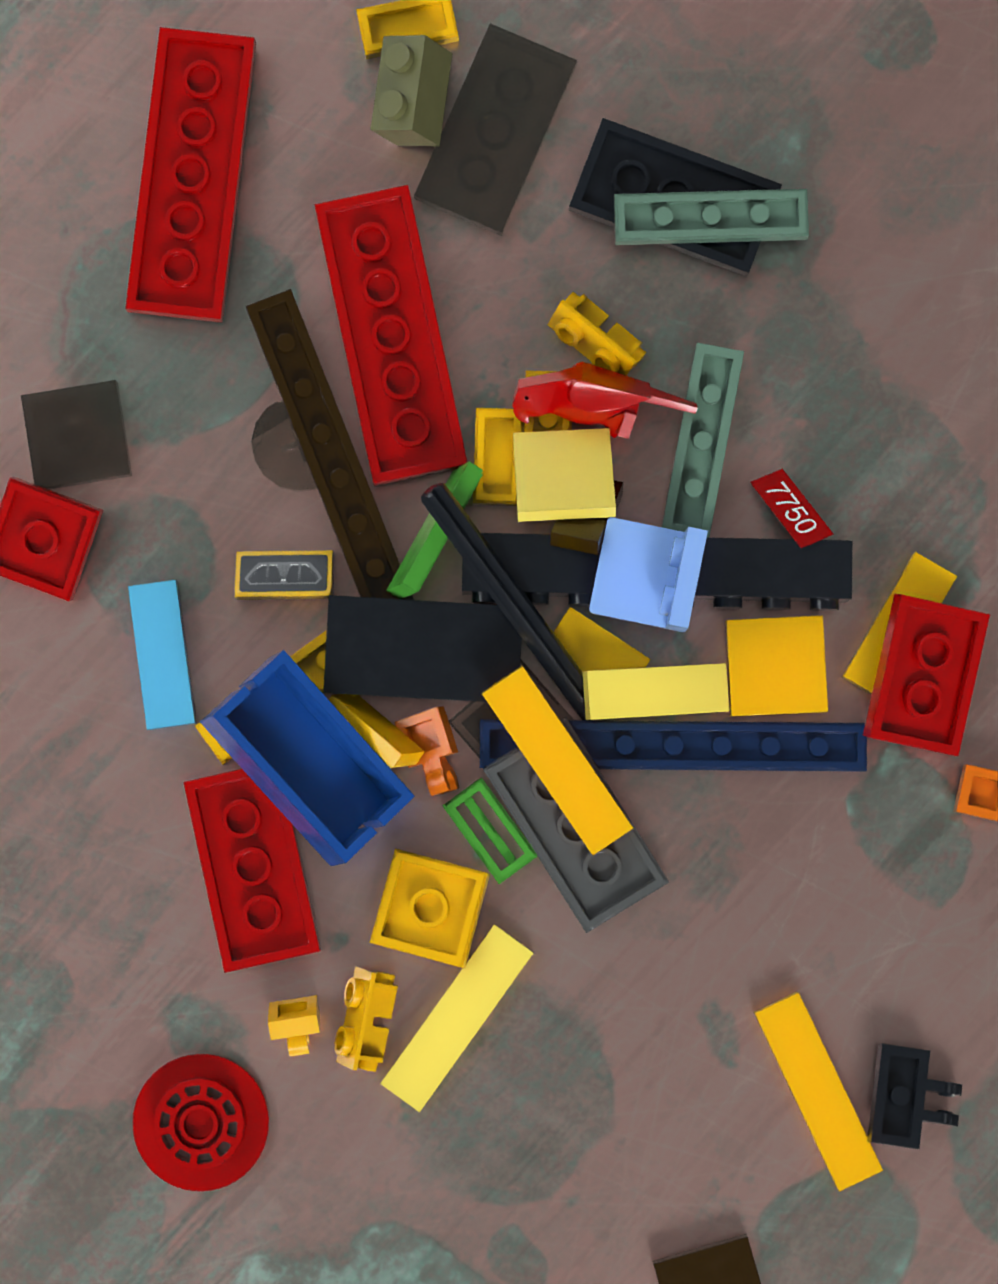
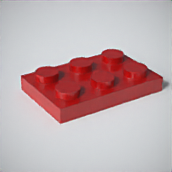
(926, 674)

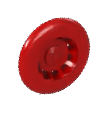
(200, 1122)

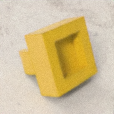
(294, 1021)

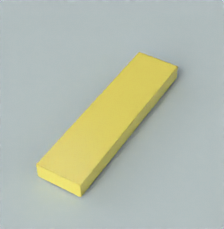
(456, 1018)

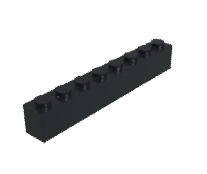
(729, 572)

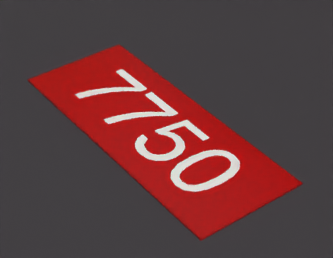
(791, 508)

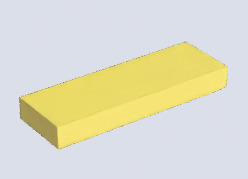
(655, 691)

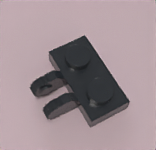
(900, 1097)

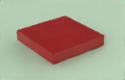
(45, 538)

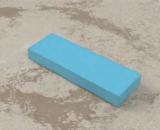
(162, 654)

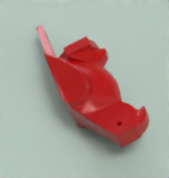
(590, 397)

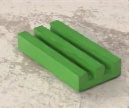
(514, 864)

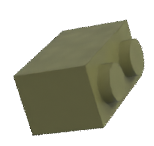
(411, 90)

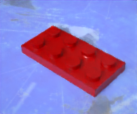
(250, 872)

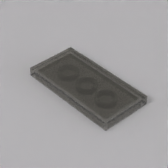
(495, 129)

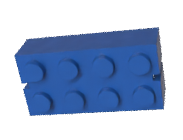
(307, 759)

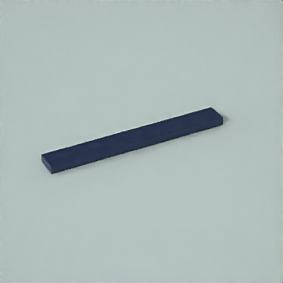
(706, 745)

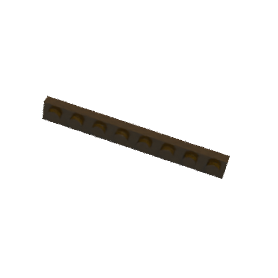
(325, 443)

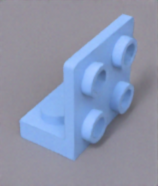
(648, 574)

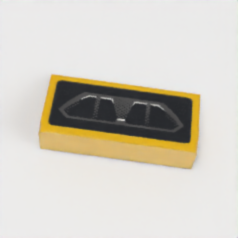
(283, 575)

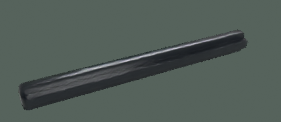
(506, 593)

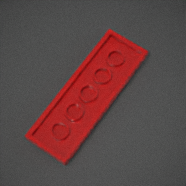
(191, 175)
(391, 335)

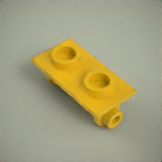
(578, 325)
(358, 1040)

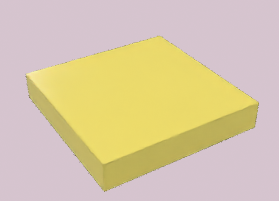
(564, 475)

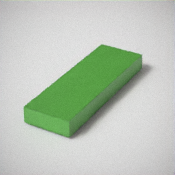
(431, 537)

